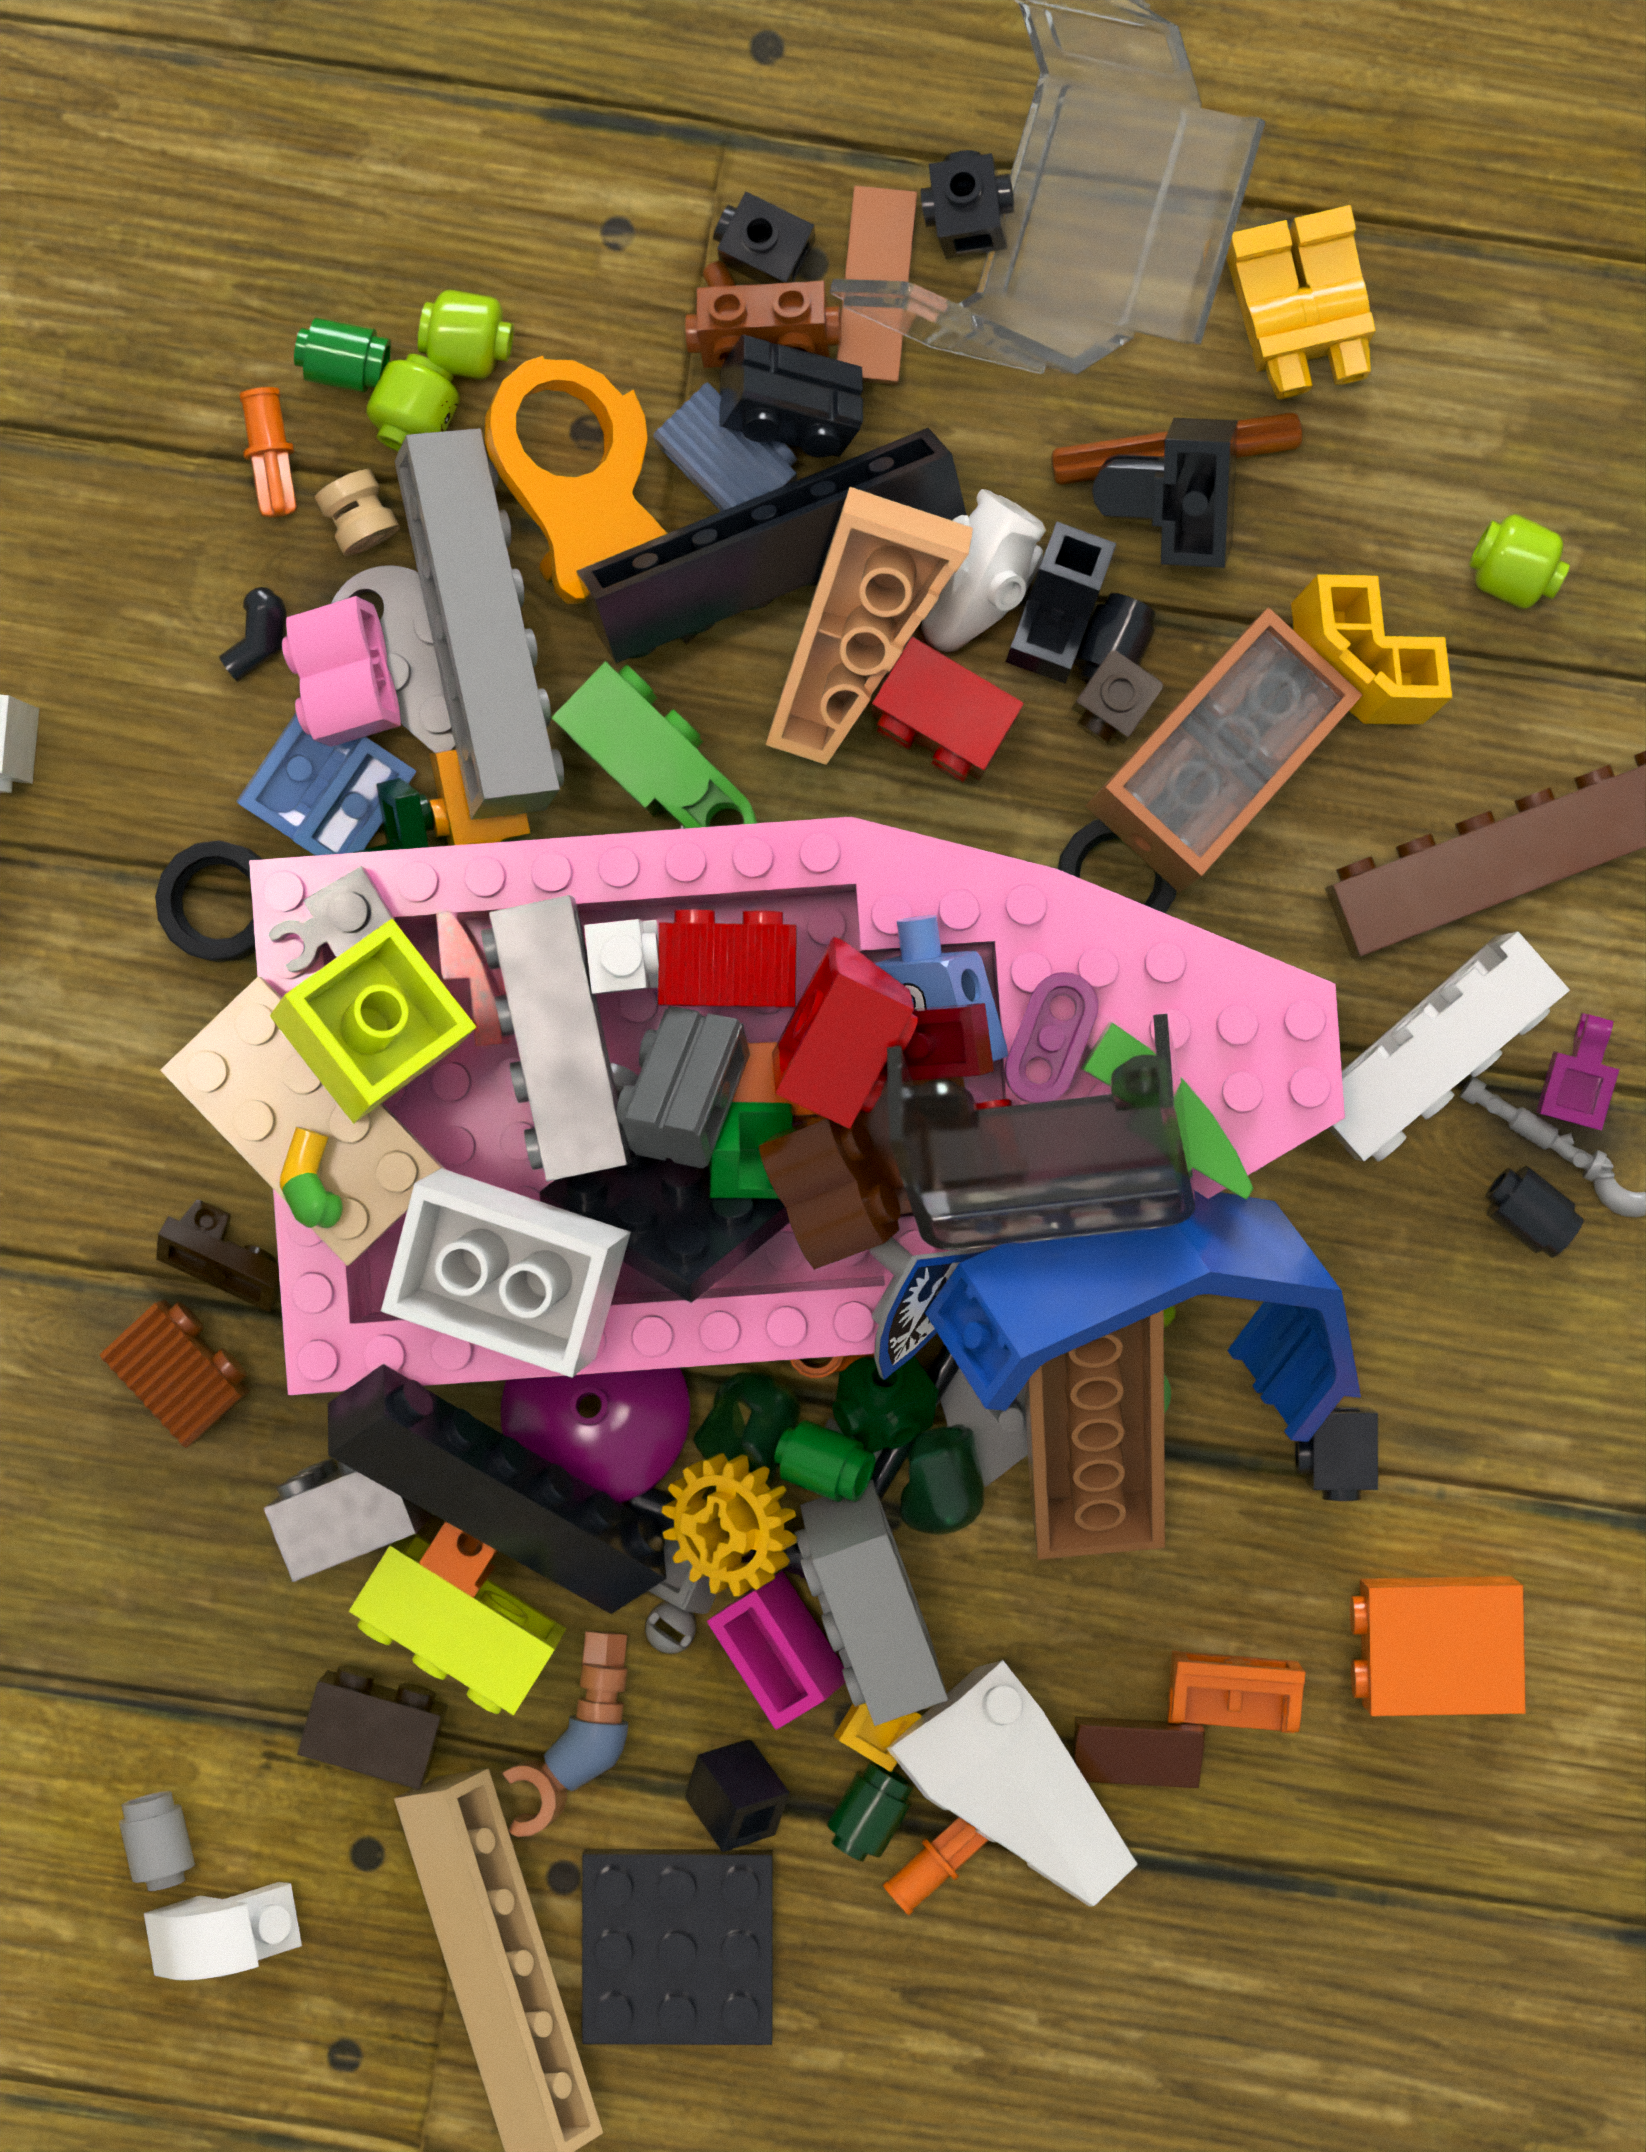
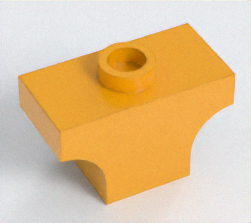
(452, 813)

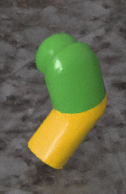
(301, 1184)

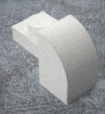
(222, 1936)

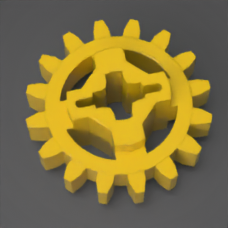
(729, 1524)

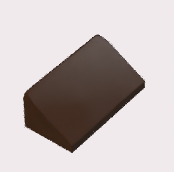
(1138, 1751)

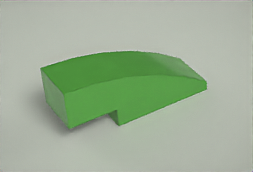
(1208, 1144)

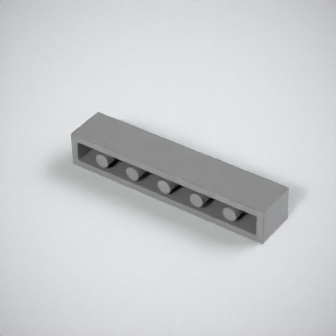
(478, 624)

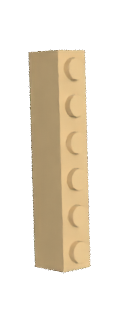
(498, 1964)

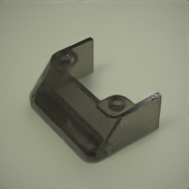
(1045, 1164)

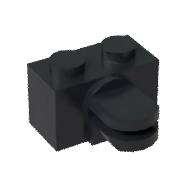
(1182, 492)

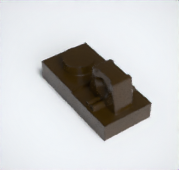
(198, 1250)

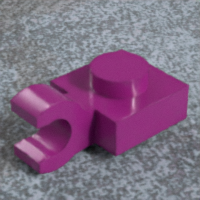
(1579, 1085)

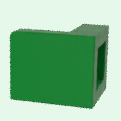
(736, 1159)

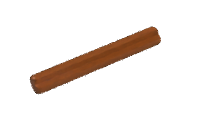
(1253, 438)

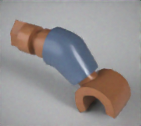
(591, 1740)

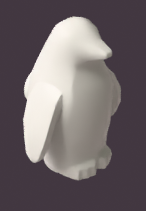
(993, 575)

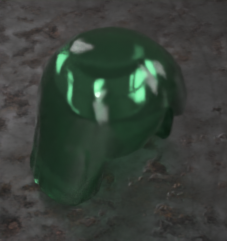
(772, 1412)
(944, 1482)

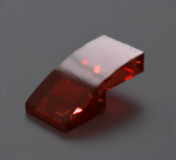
(462, 961)

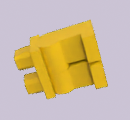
(1307, 322)

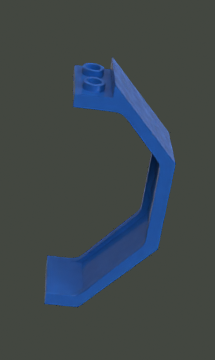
(1046, 1297)

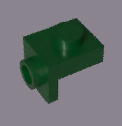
(404, 816)

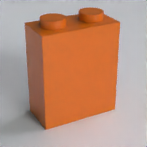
(1439, 1646)

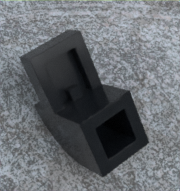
(1061, 602)

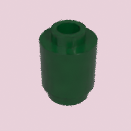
(870, 1812)

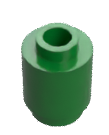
(341, 355)
(824, 1461)

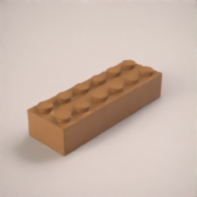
(1099, 1445)

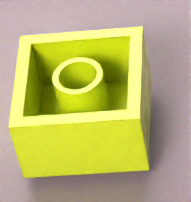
(372, 1020)

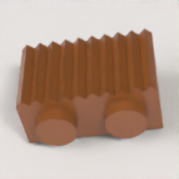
(177, 1371)

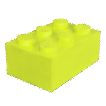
(482, 1641)

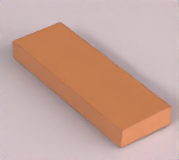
(877, 251)

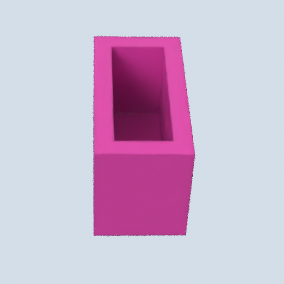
(778, 1650)

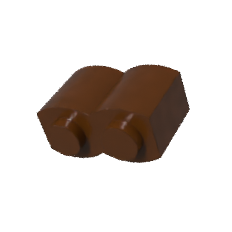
(830, 1189)

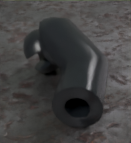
(263, 633)

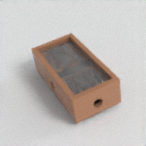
(1224, 751)

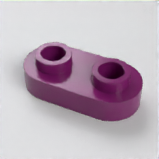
(1051, 1039)

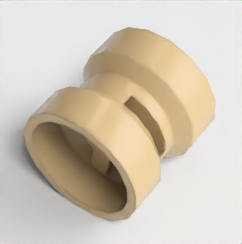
(357, 512)

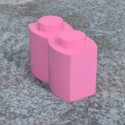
(341, 672)

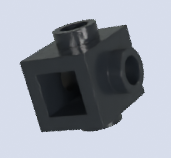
(968, 204)

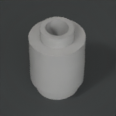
(156, 1840)

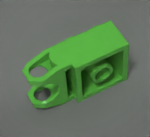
(646, 752)

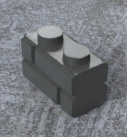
(683, 1086)

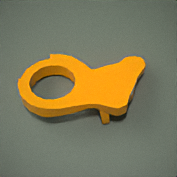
(585, 514)

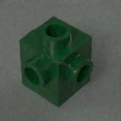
(884, 1410)

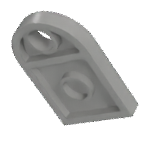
(409, 651)

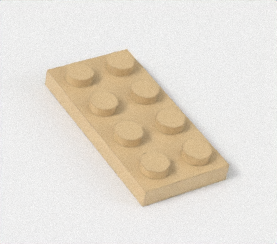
(261, 1089)

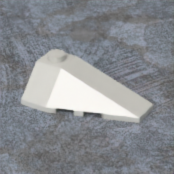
(1011, 1778)

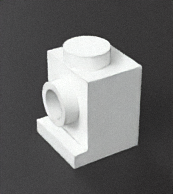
(622, 955)

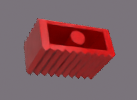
(727, 962)

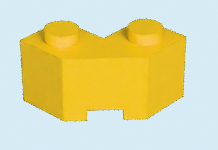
(1398, 675)

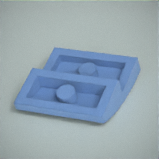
(321, 792)

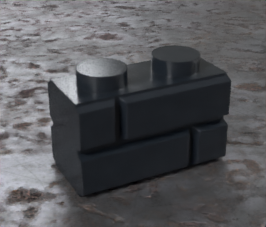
(790, 397)

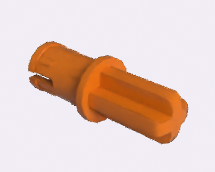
(268, 451)
(934, 1864)

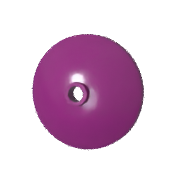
(619, 1449)

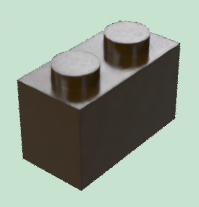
(373, 1726)

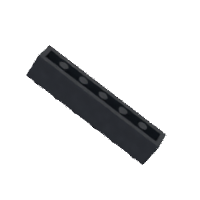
(755, 548)
(495, 1489)

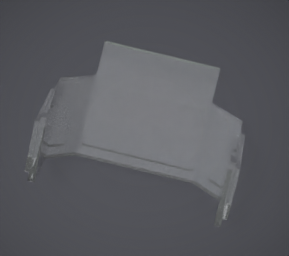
(1116, 202)

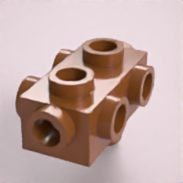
(777, 312)

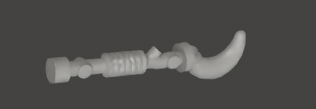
(1546, 1136)

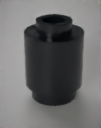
(1117, 625)
(1533, 1211)

